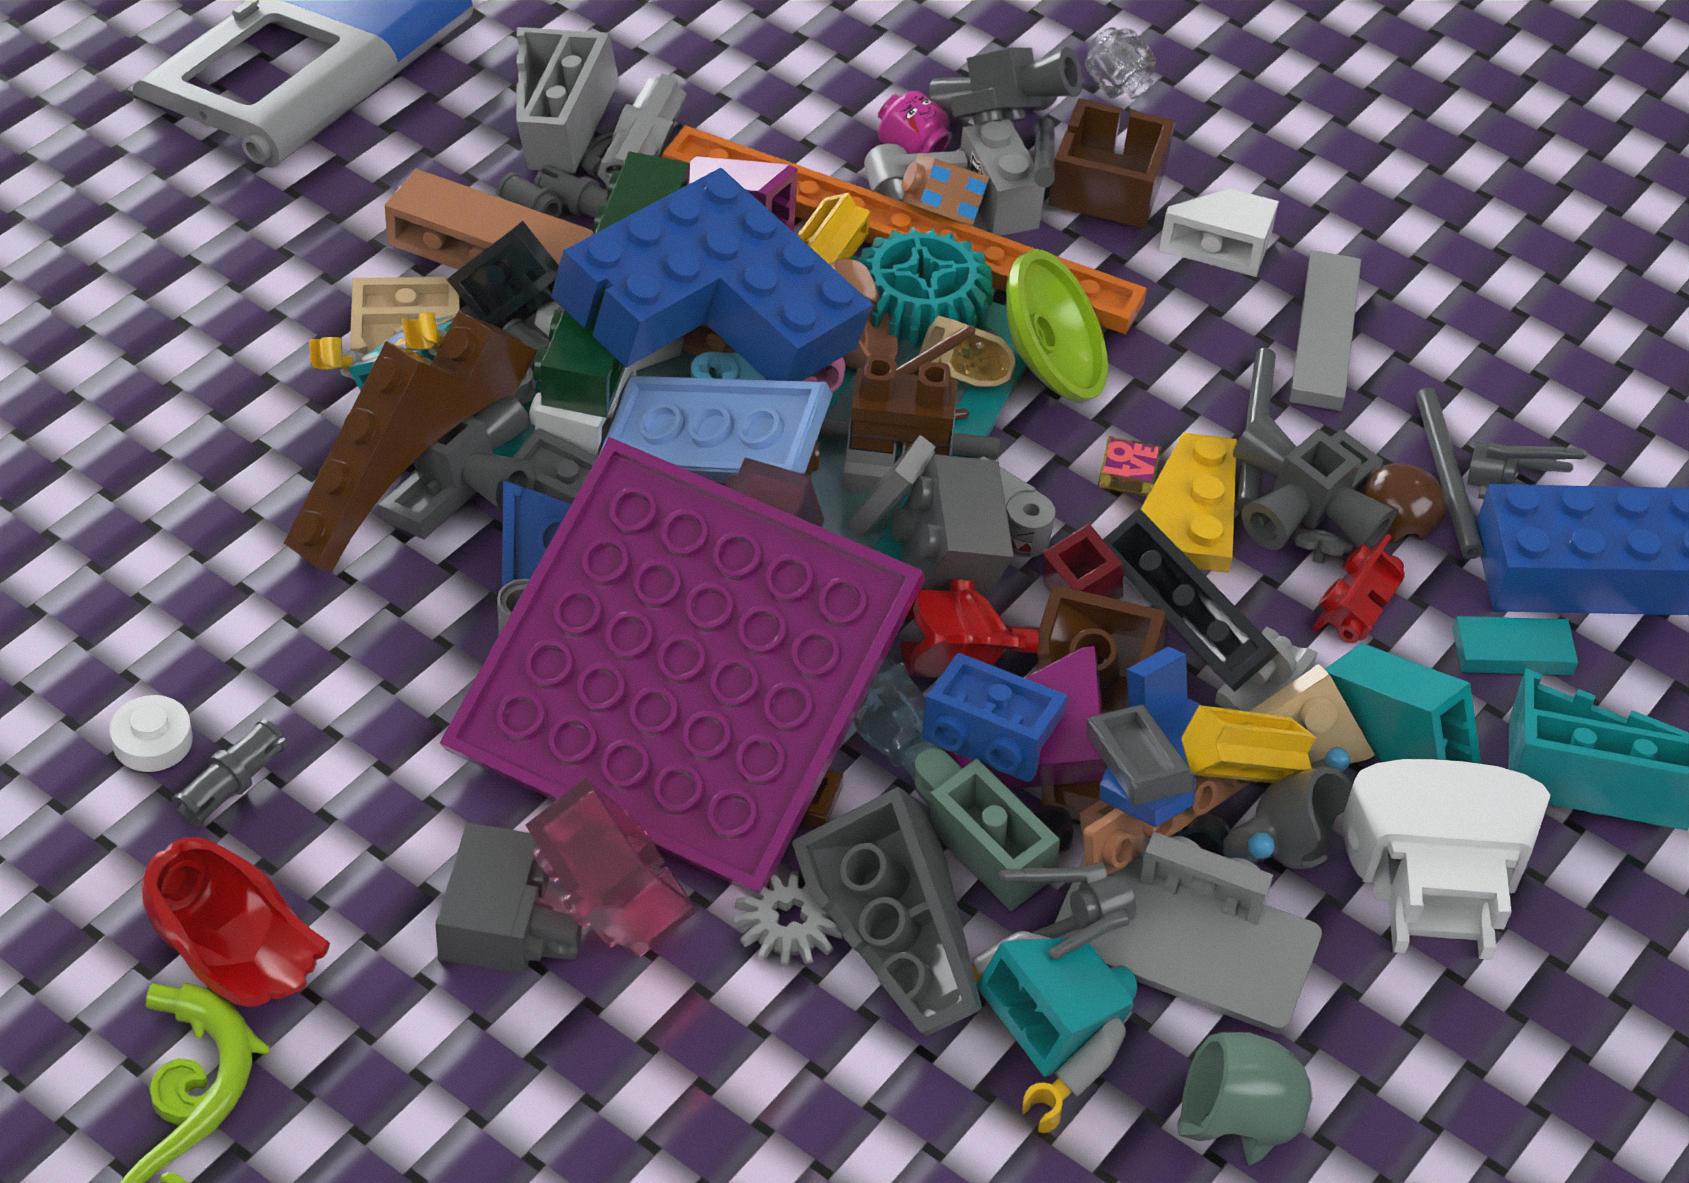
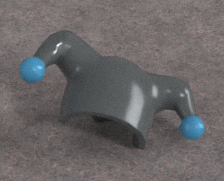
(1295, 816)

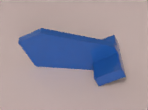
(1162, 689)

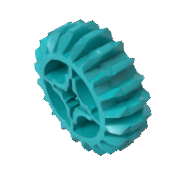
(925, 279)

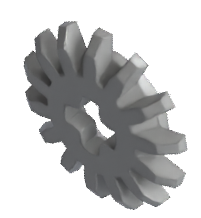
(789, 940)

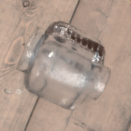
(1120, 63)

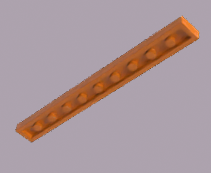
(1112, 298)

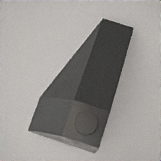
(895, 904)

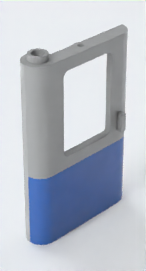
(369, 48)

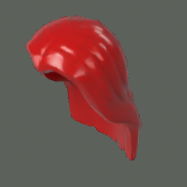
(228, 922)

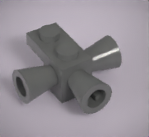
(1007, 84)
(459, 468)
(1311, 484)

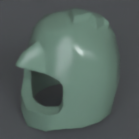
(1247, 1090)

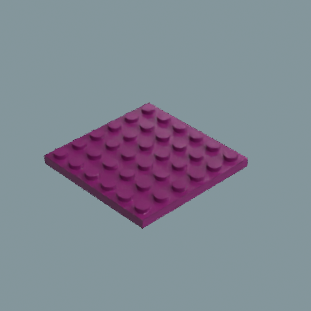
(686, 661)

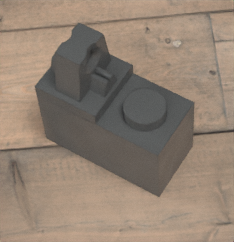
(494, 907)

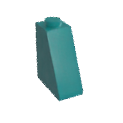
(1407, 707)

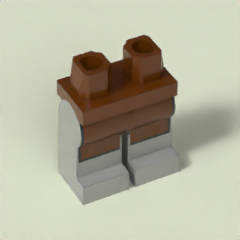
(895, 409)

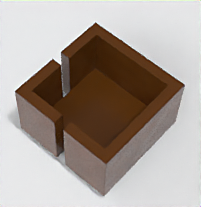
(1105, 183)

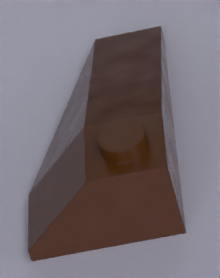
(1121, 638)

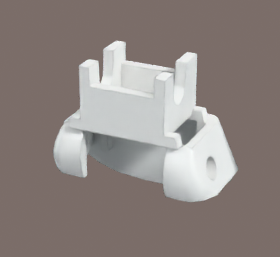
(1459, 840)

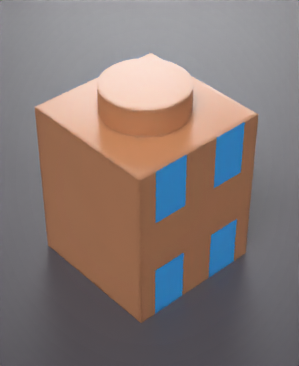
(944, 188)

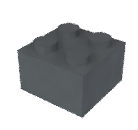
(956, 524)

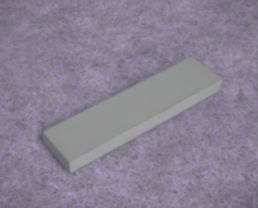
(1325, 331)

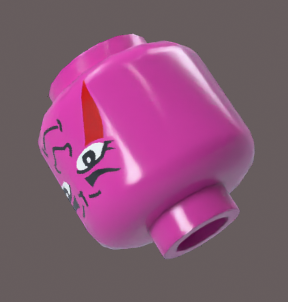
(914, 123)

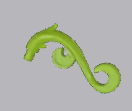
(173, 1080)

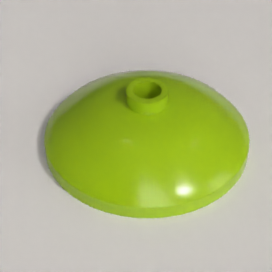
(1055, 327)

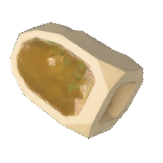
(978, 361)

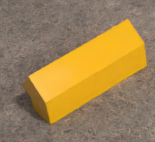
(836, 228)
(1245, 745)

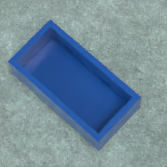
(1586, 549)

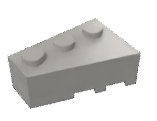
(562, 93)

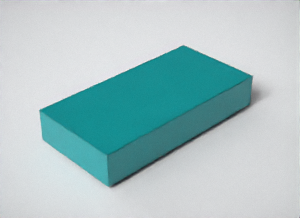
(1514, 644)

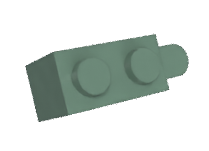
(984, 824)

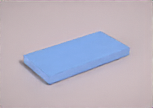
(718, 422)

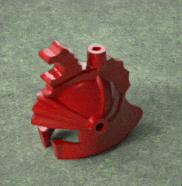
(960, 623)

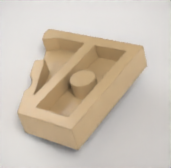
(384, 302)
(1322, 711)

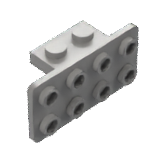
(1209, 934)

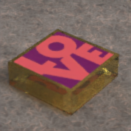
(1129, 466)

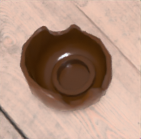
(1414, 496)

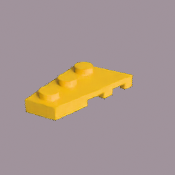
(1197, 499)

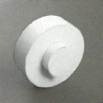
(151, 733)

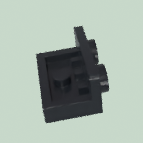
(506, 277)

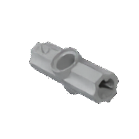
(645, 125)

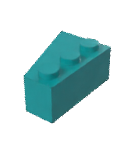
(1599, 758)

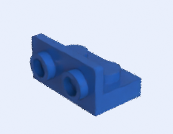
(992, 716)

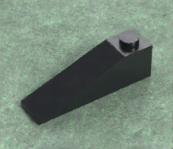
(1191, 601)

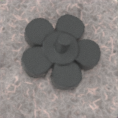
(1322, 543)

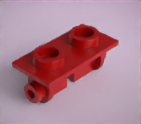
(1347, 602)

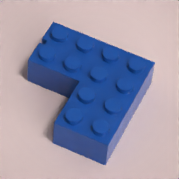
(717, 262)

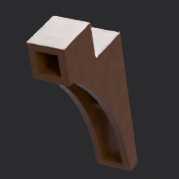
(396, 419)

